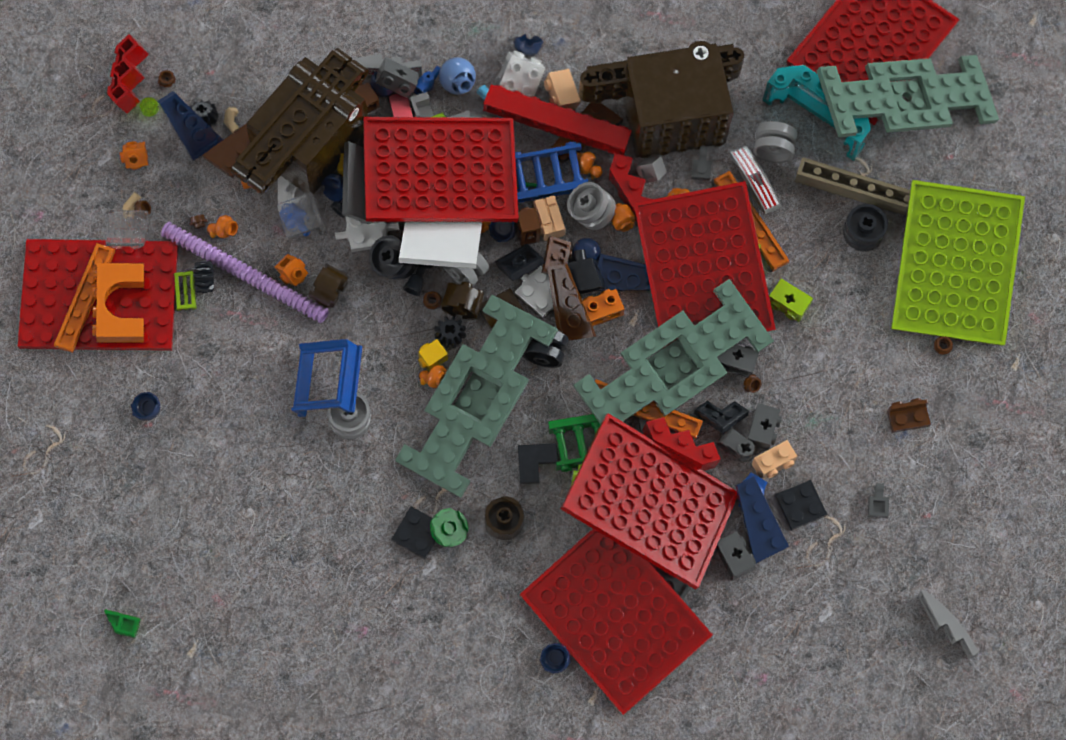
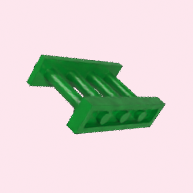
(577, 424)

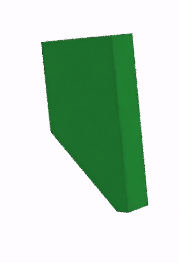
(123, 624)

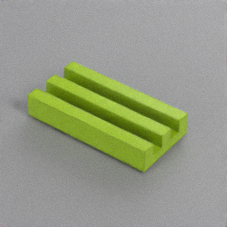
(187, 306)

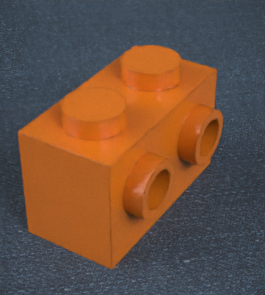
(604, 307)

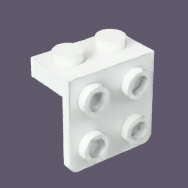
(522, 74)

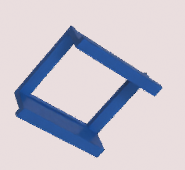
(347, 378)

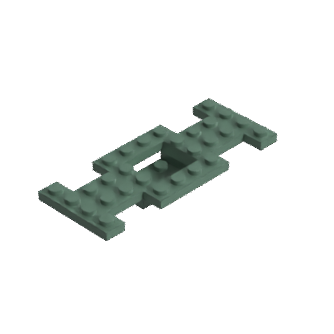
(682, 366)
(484, 400)

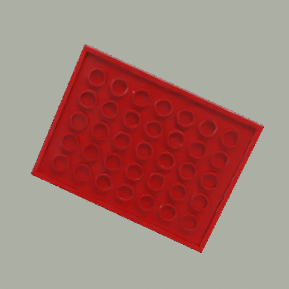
(873, 32)
(440, 169)
(698, 244)
(53, 276)
(650, 501)
(616, 618)

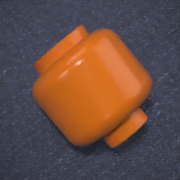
(623, 218)

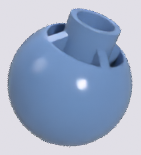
(457, 76)

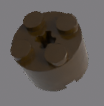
(328, 285)
(462, 300)
(498, 509)

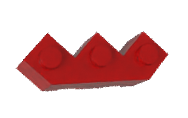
(125, 74)
(629, 187)
(682, 444)

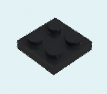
(520, 262)
(801, 505)
(415, 533)

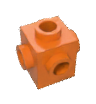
(134, 155)
(291, 270)

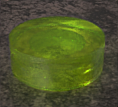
(149, 106)

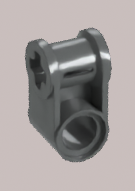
(734, 443)

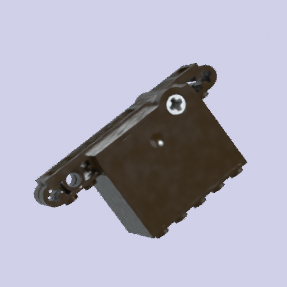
(670, 96)
(305, 125)

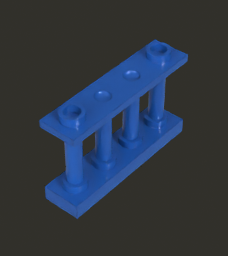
(559, 187)

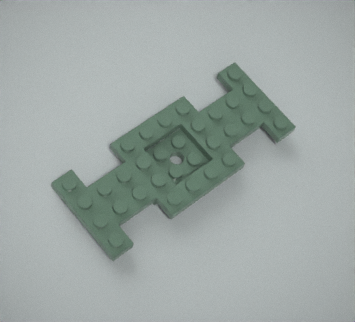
(928, 96)

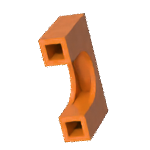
(109, 278)

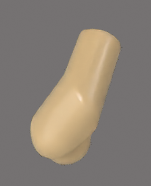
(229, 118)
(129, 204)

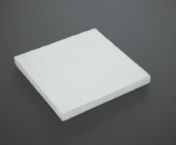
(441, 243)

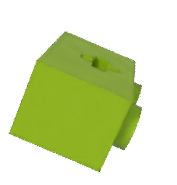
(784, 292)

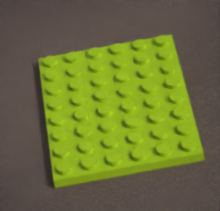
(958, 262)

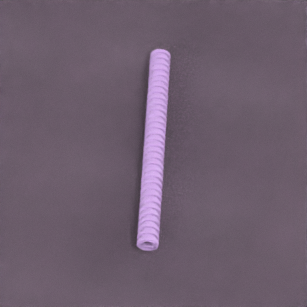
(244, 272)

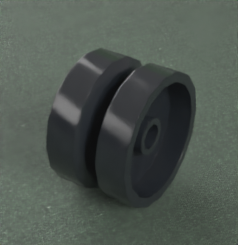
(865, 227)
(385, 259)
(547, 356)

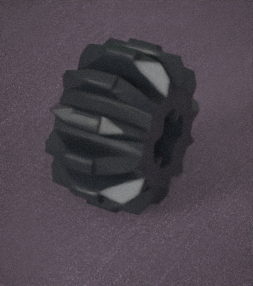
(206, 111)
(203, 277)
(450, 325)

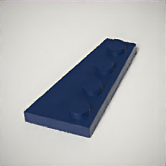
(189, 126)
(623, 274)
(761, 526)

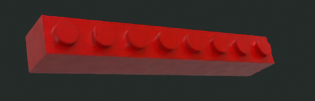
(557, 120)

